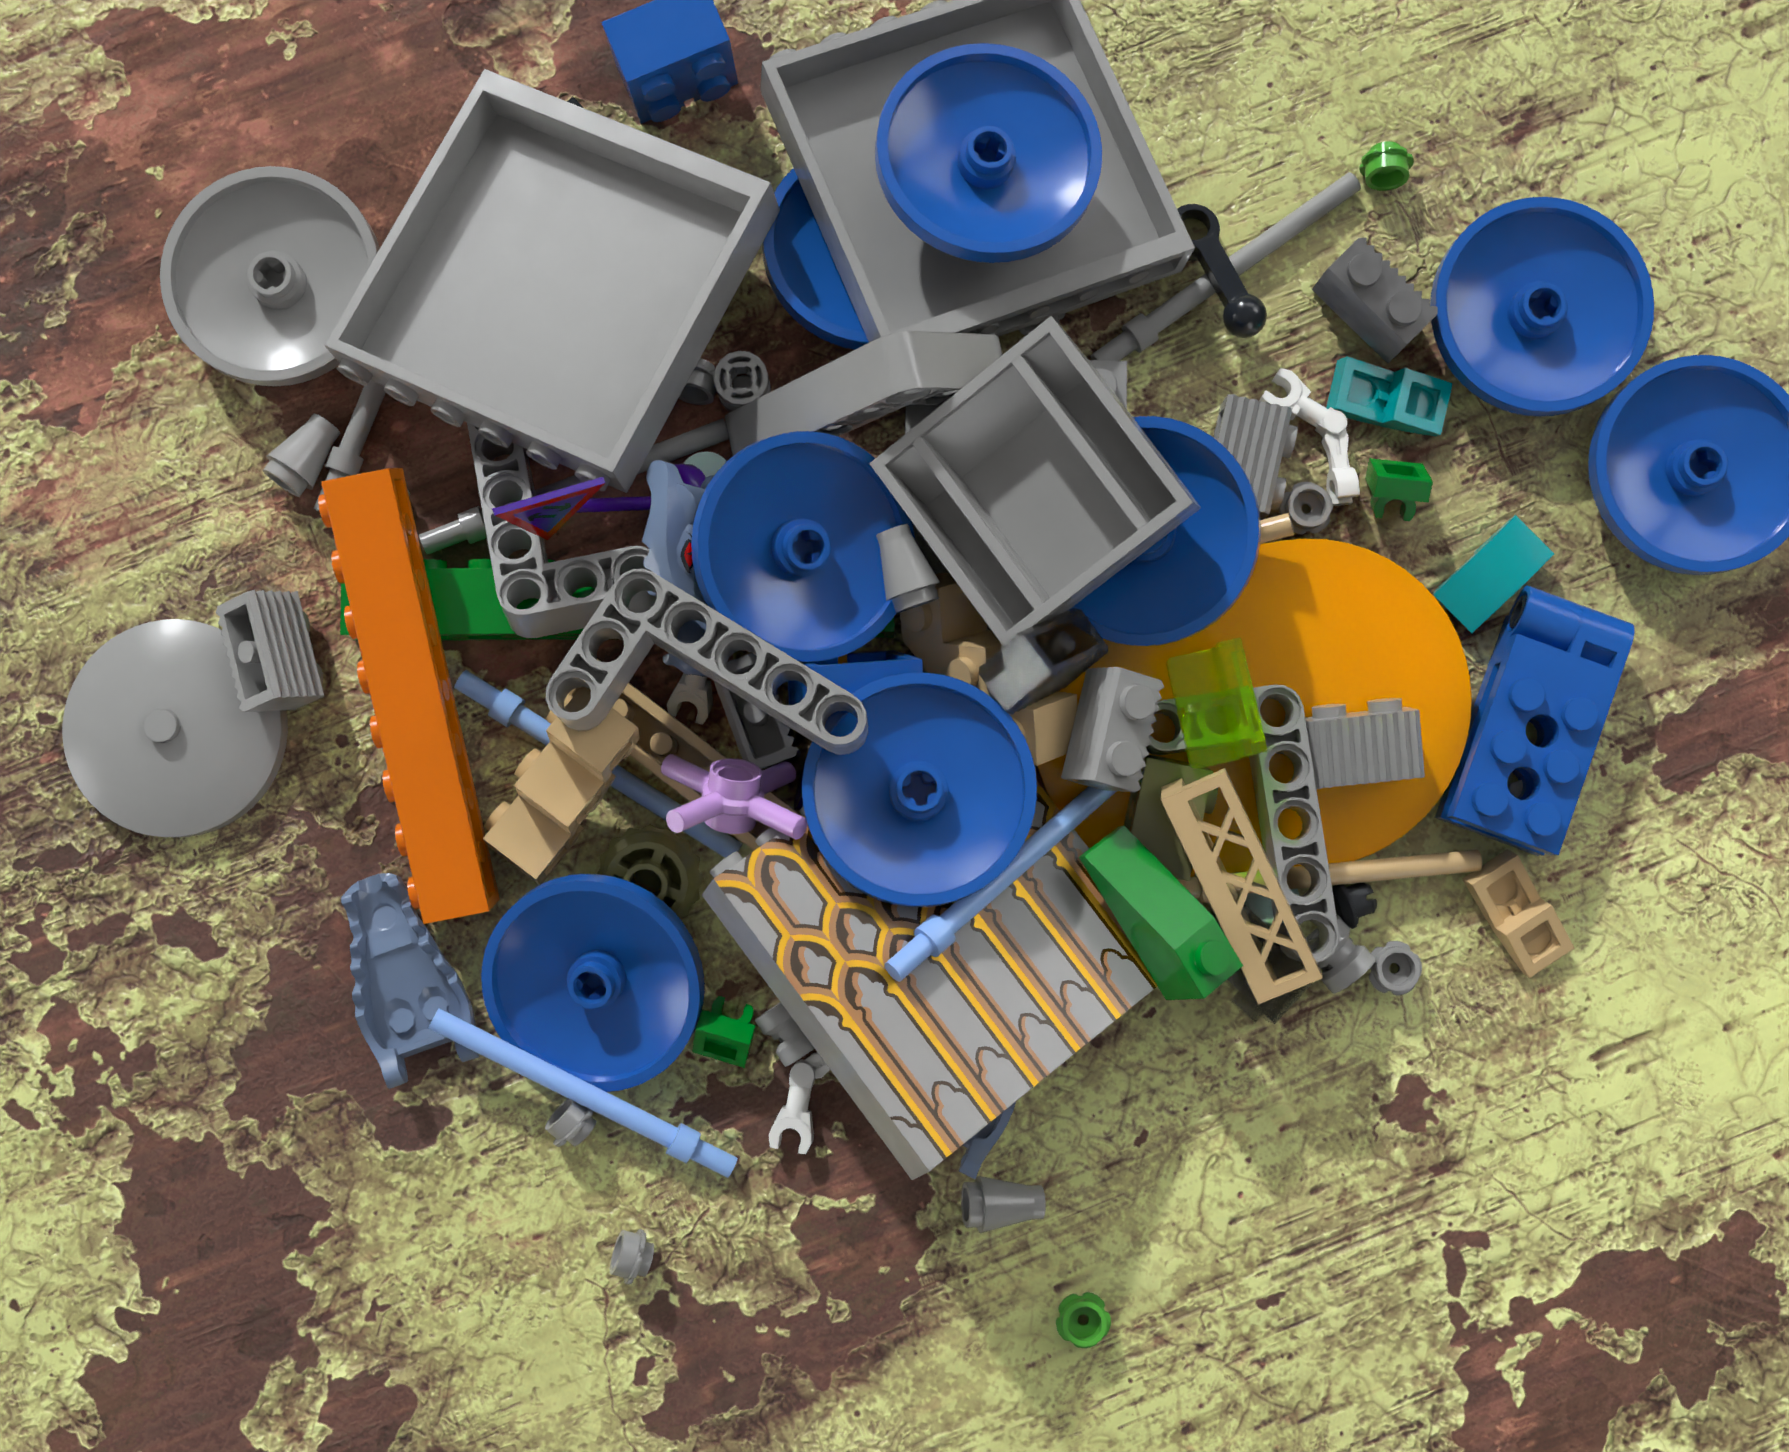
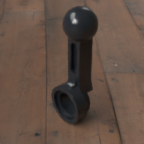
(1243, 313)

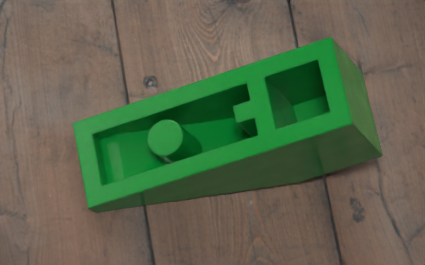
(1160, 918)

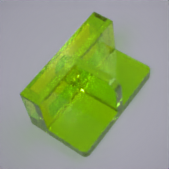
(1216, 705)

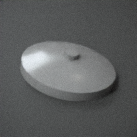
(265, 273)
(163, 735)

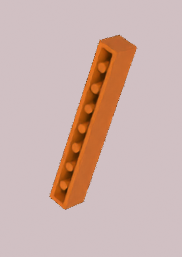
(410, 693)

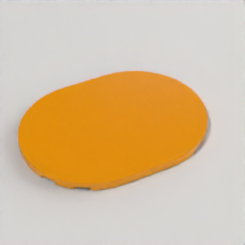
(1336, 632)

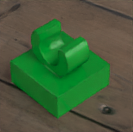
(1397, 481)
(723, 1036)

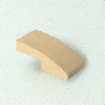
(1518, 914)

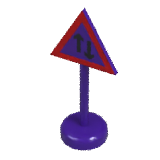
(550, 511)

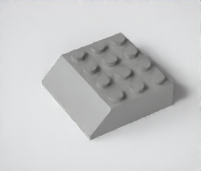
(1034, 483)

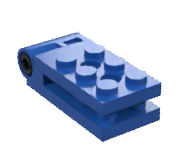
(1560, 673)

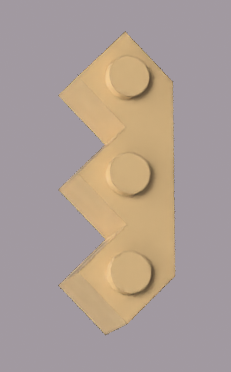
(956, 641)
(559, 790)

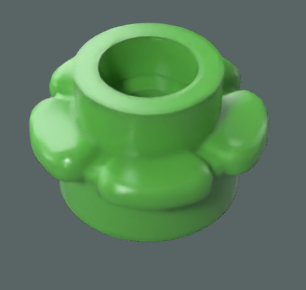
(1386, 166)
(1086, 1334)

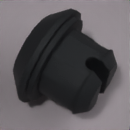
(1352, 902)

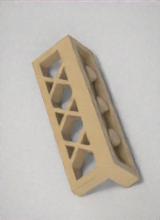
(1220, 890)

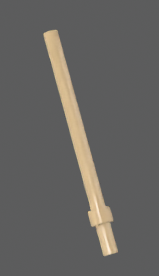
(1368, 870)

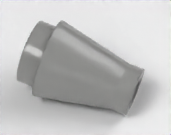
(301, 456)
(905, 570)
(1000, 1203)

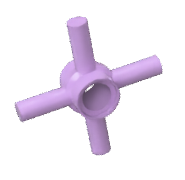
(732, 796)

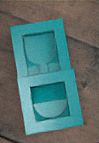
(1388, 398)
(1493, 573)

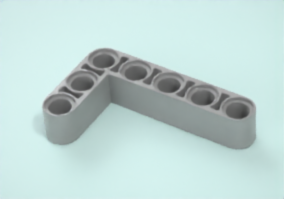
(867, 385)
(532, 574)
(707, 656)
(1271, 799)

